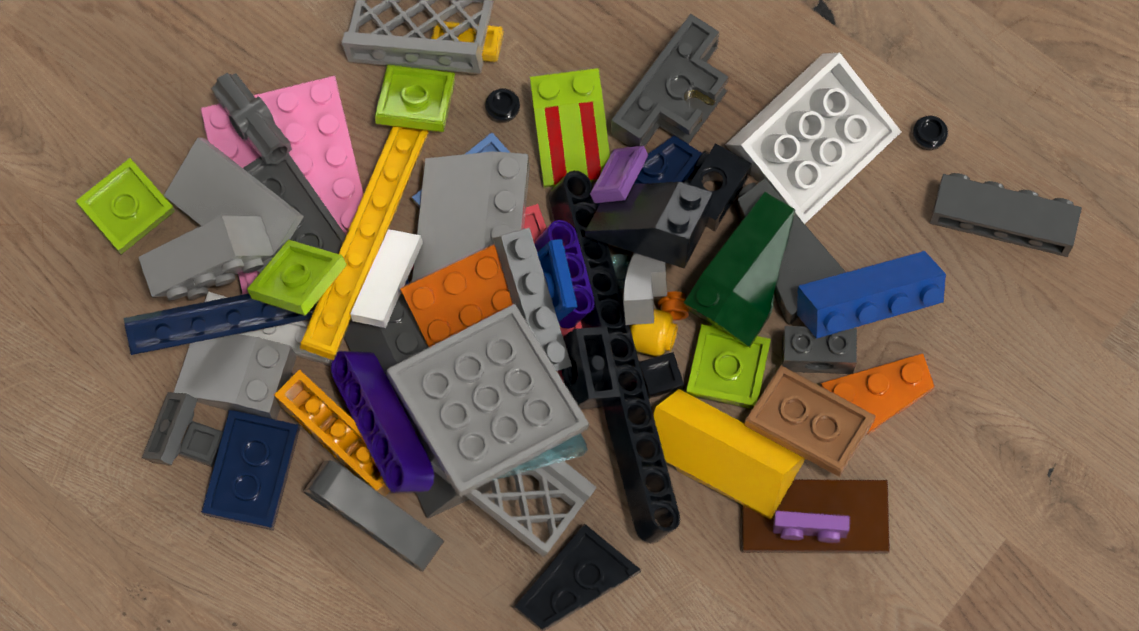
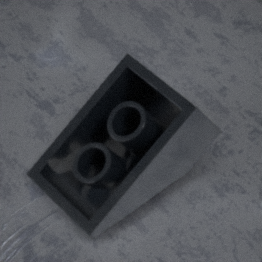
(655, 221)

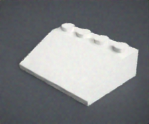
(815, 135)

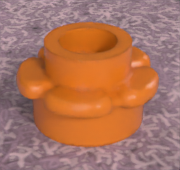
(674, 304)

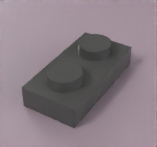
(170, 428)

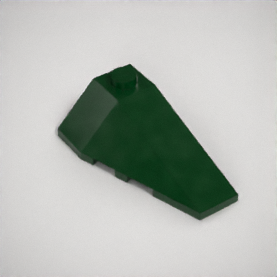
(742, 277)

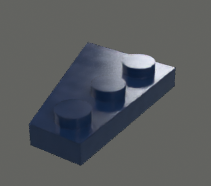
(669, 163)

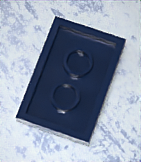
(251, 470)

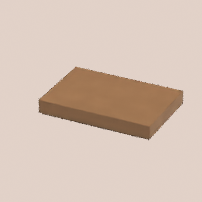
(810, 421)

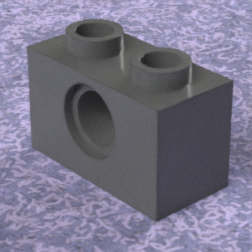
(826, 354)

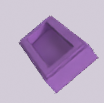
(619, 174)

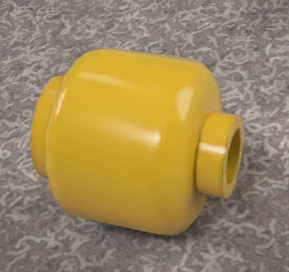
(656, 337)

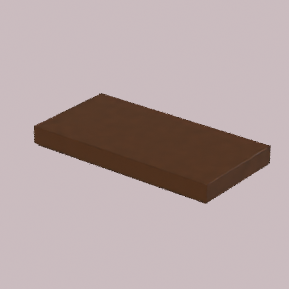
(860, 499)

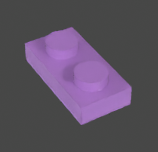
(795, 525)

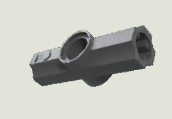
(251, 118)

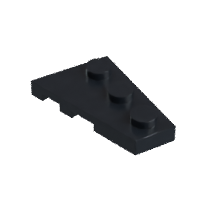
(574, 579)

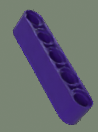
(382, 422)

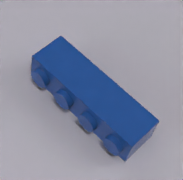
(870, 294)

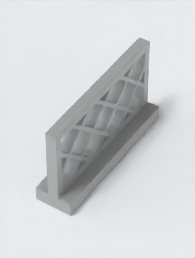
(413, 48)
(561, 481)

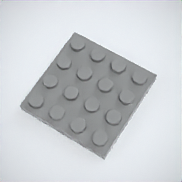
(487, 400)

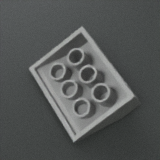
(469, 204)

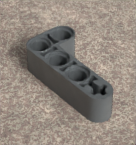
(374, 514)

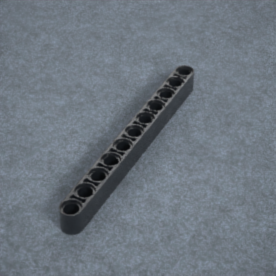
(573, 203)

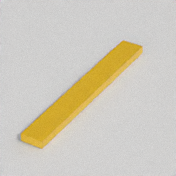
(364, 240)

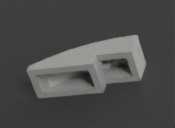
(643, 281)

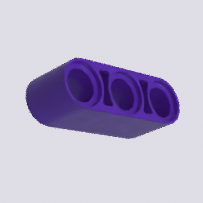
(582, 289)

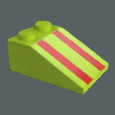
(570, 124)

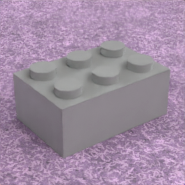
(206, 257)

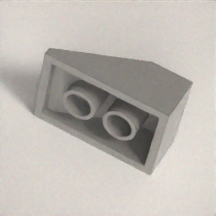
(237, 373)

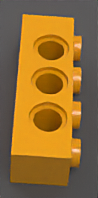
(330, 427)

